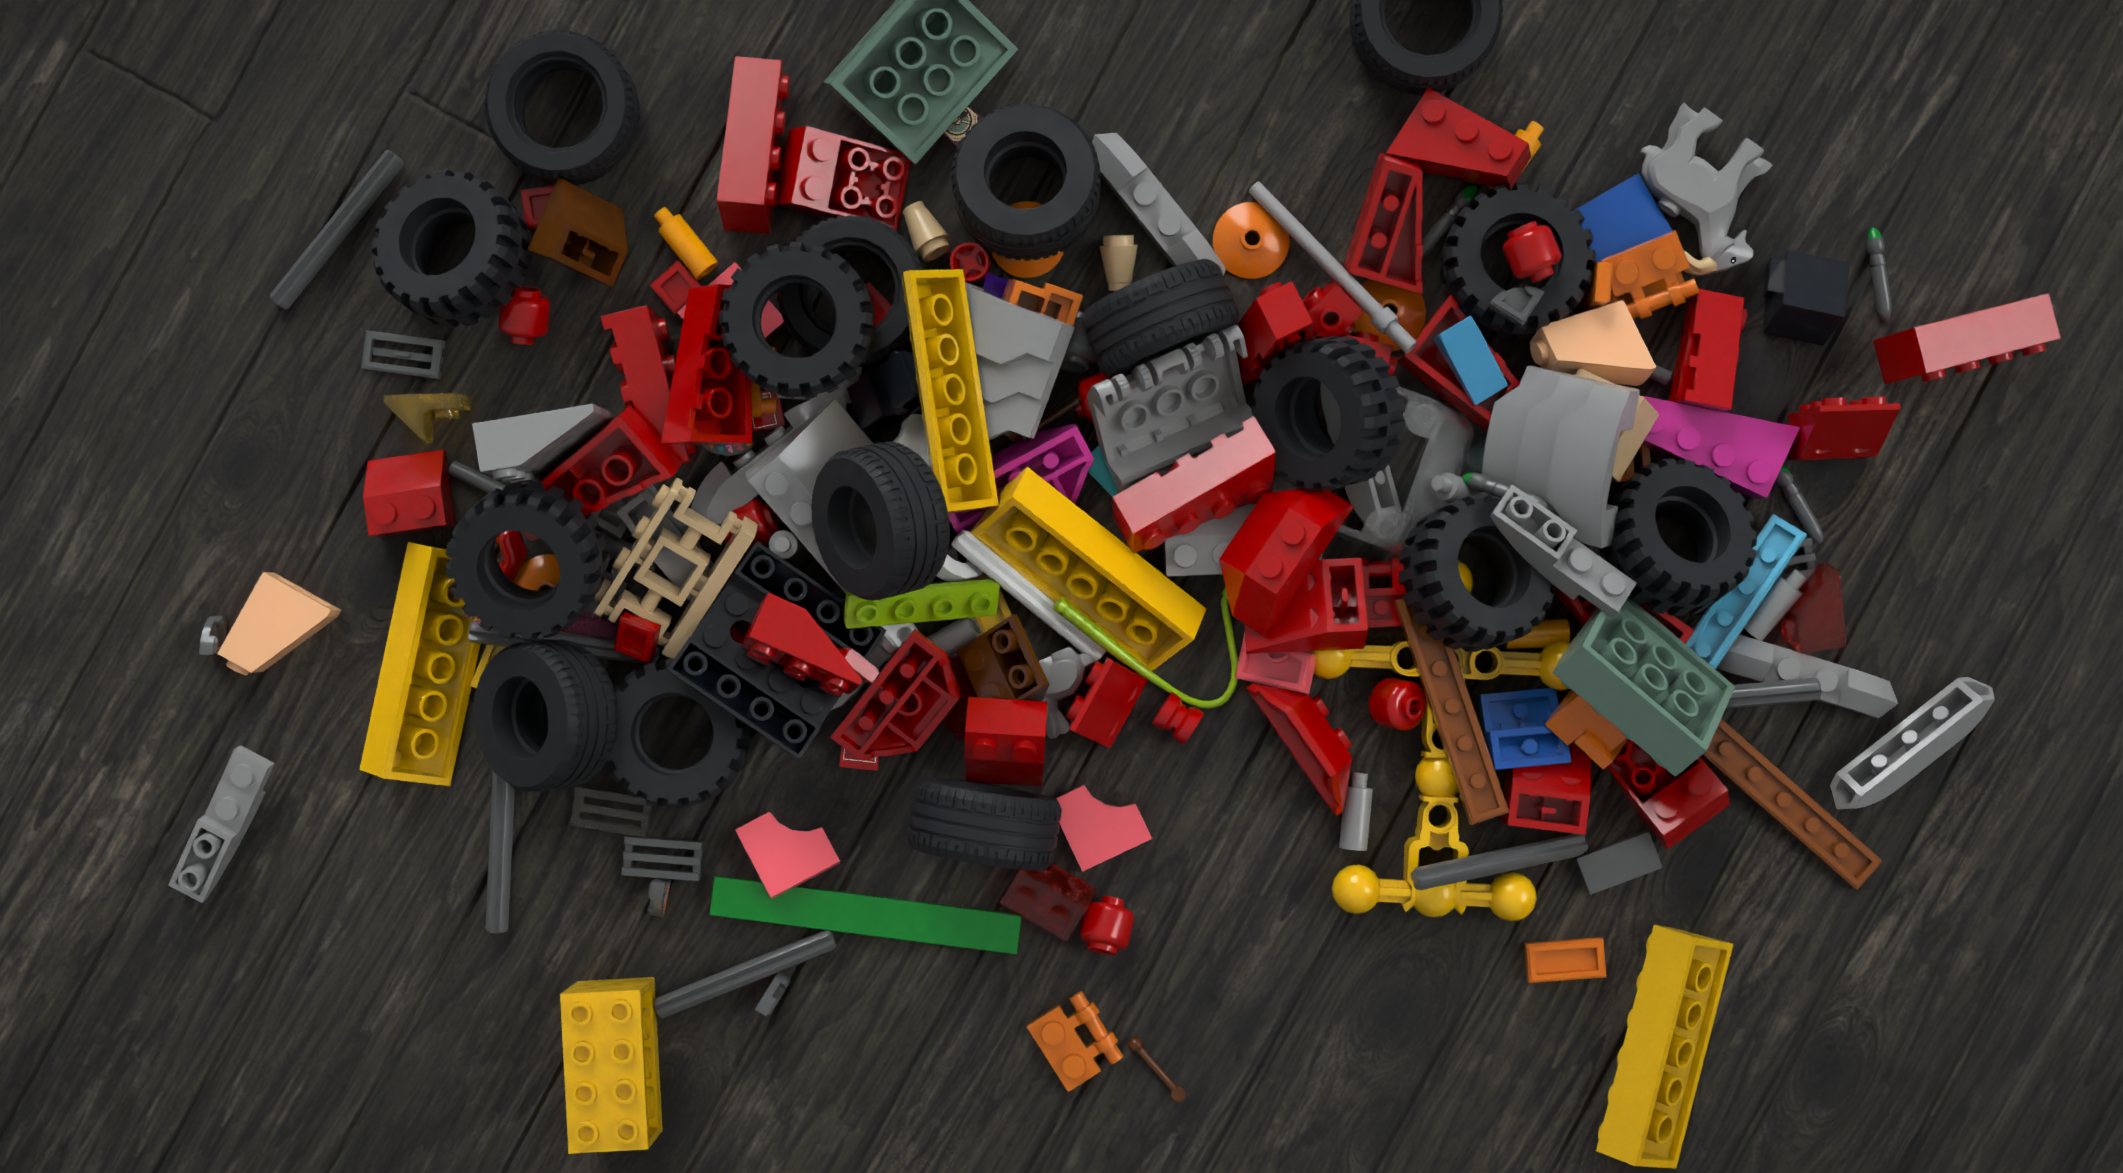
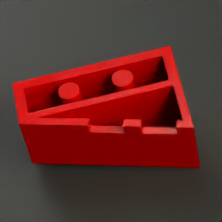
(1459, 144)
(1270, 326)

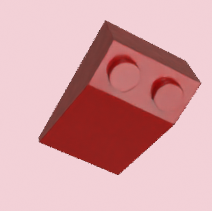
(1005, 741)

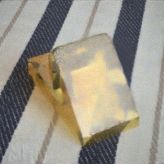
(417, 410)

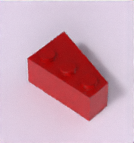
(1389, 227)
(1708, 351)

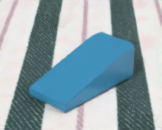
(1471, 360)

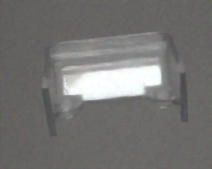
(1446, 450)

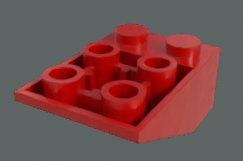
(841, 177)
(1841, 429)
(1322, 614)
(794, 640)
(1106, 703)
(1550, 795)
(1666, 802)

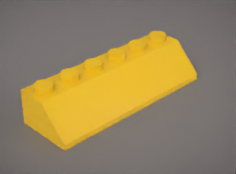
(950, 387)
(1090, 568)
(422, 676)
(1664, 1048)

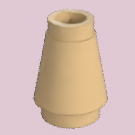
(926, 233)
(1118, 260)

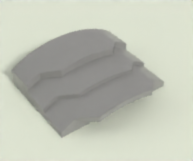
(1015, 360)
(1561, 443)

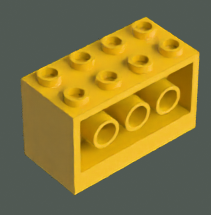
(611, 1065)

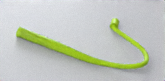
(1101, 638)

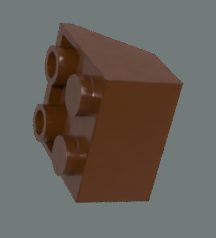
(582, 233)
(1004, 664)

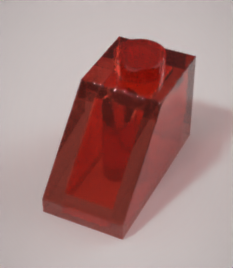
(1818, 615)

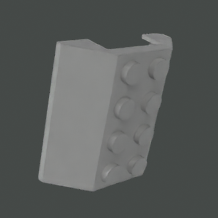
(1170, 407)

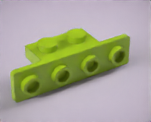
(932, 603)

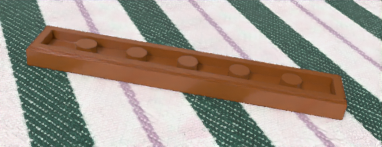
(1454, 720)
(1791, 806)

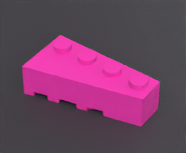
(1734, 445)

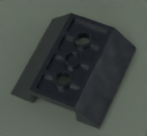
(759, 692)

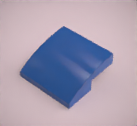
(1623, 218)
(1517, 729)

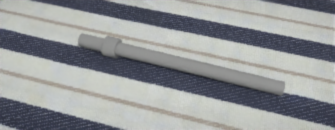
(1382, 318)

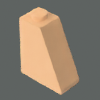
(1598, 342)
(273, 624)

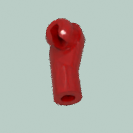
(513, 551)

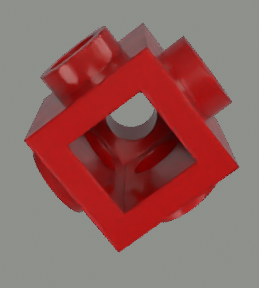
(1335, 300)

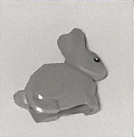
(1065, 675)

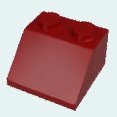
(408, 494)

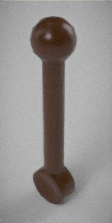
(1176, 1091)

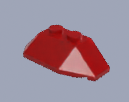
(1278, 551)
(901, 703)
(1309, 738)

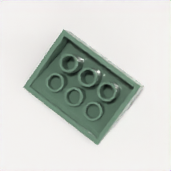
(920, 70)
(1646, 684)

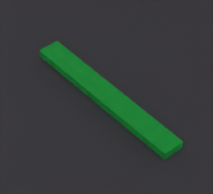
(867, 915)

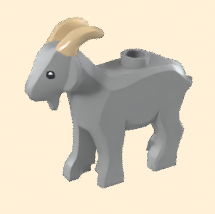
(1699, 191)

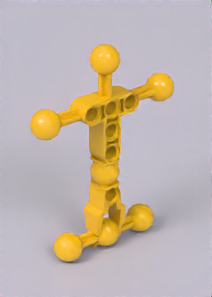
(1357, 886)

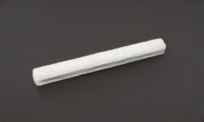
(1023, 591)

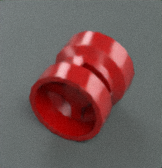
(966, 257)
(1177, 718)

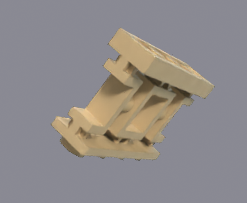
(700, 582)

